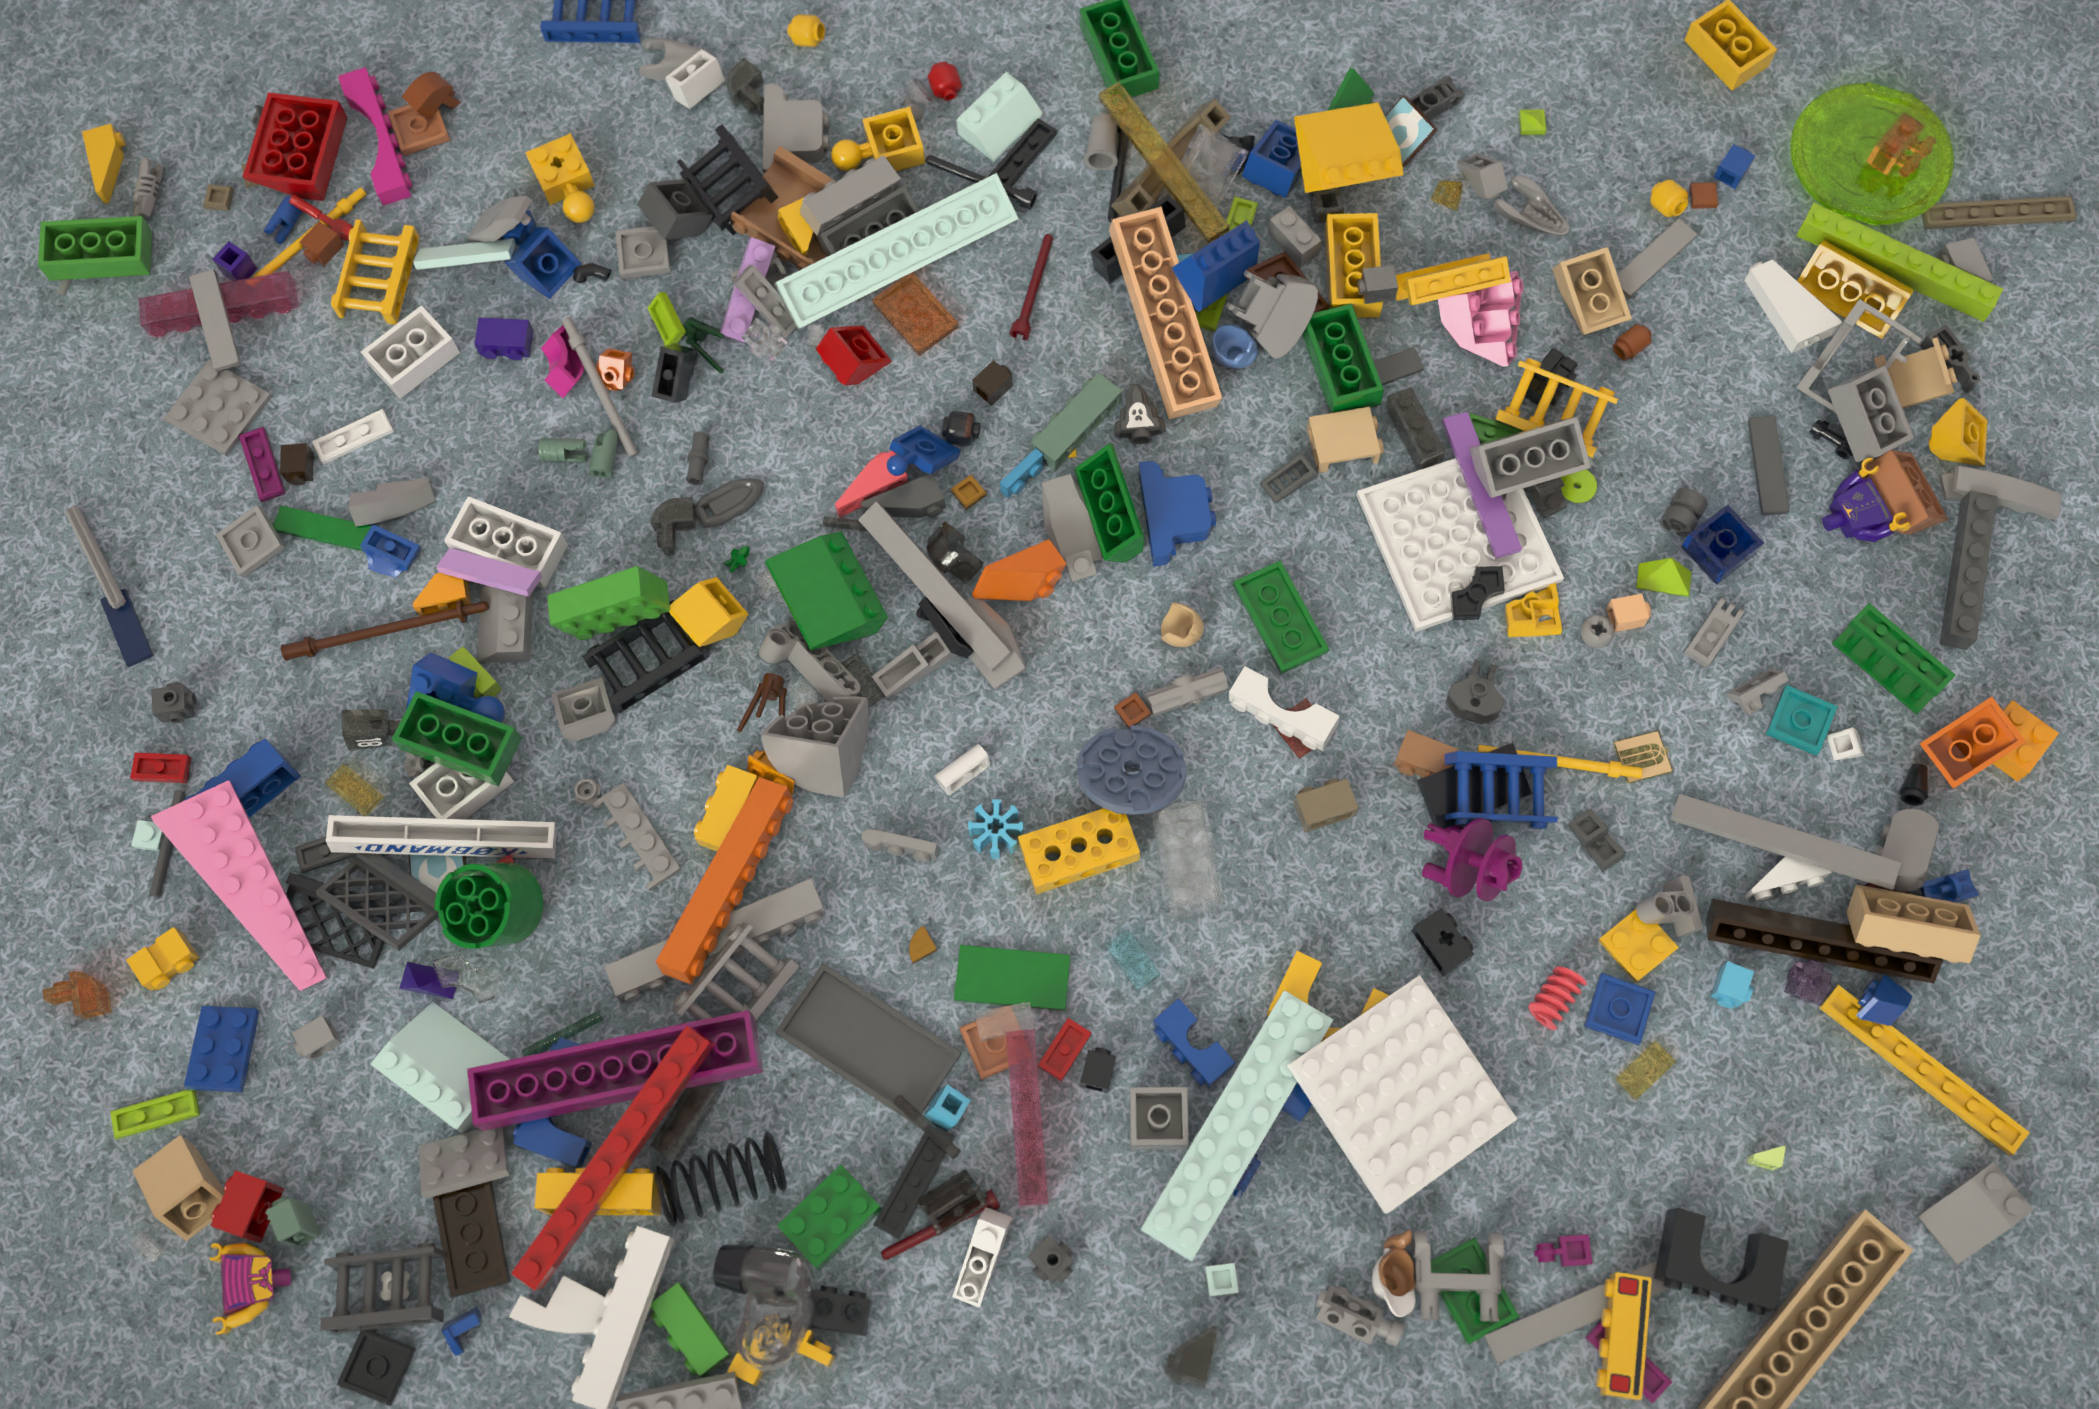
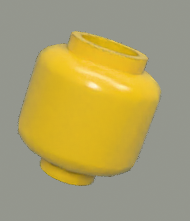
(806, 30)
(1669, 198)

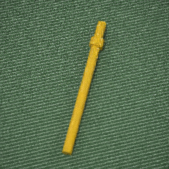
(342, 207)
(1612, 769)

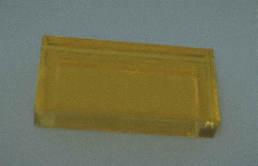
(354, 790)
(1645, 1070)

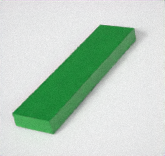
(320, 528)

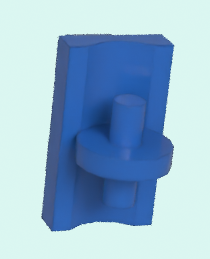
(1951, 887)

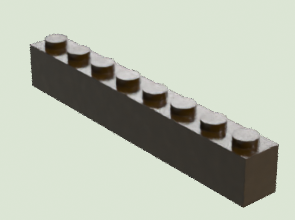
(1811, 940)

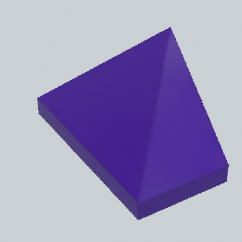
(424, 980)

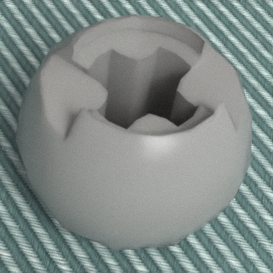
(1588, 633)

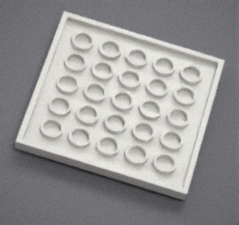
(1437, 540)
(1402, 1093)

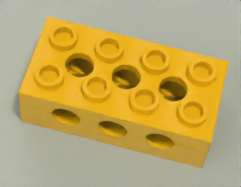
(1078, 865)

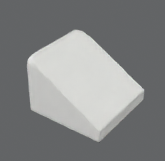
(1845, 744)

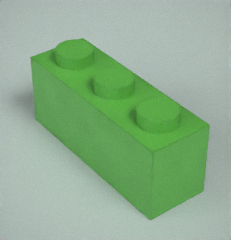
(689, 1331)

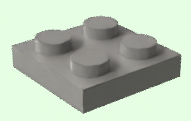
(642, 253)
(250, 541)

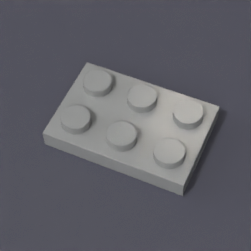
(463, 1161)

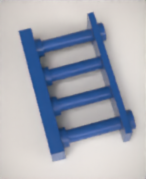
(591, 31)
(1513, 766)

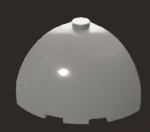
(820, 744)

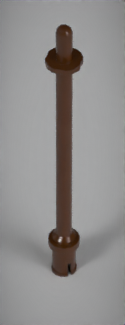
(311, 646)

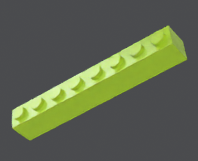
(1902, 262)

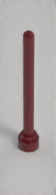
(1022, 324)

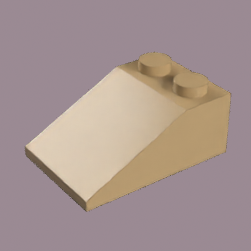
(1592, 291)

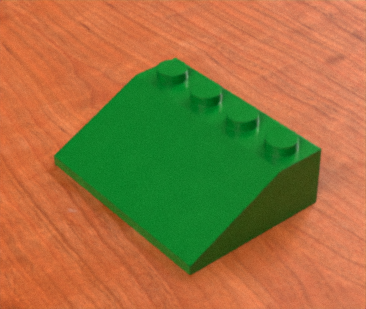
(827, 591)

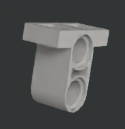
(1673, 906)

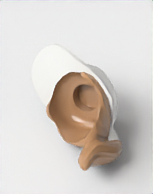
(1394, 1275)

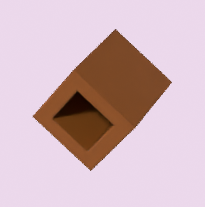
(321, 244)

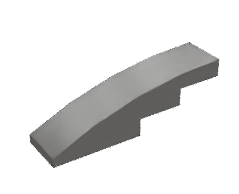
(2010, 491)

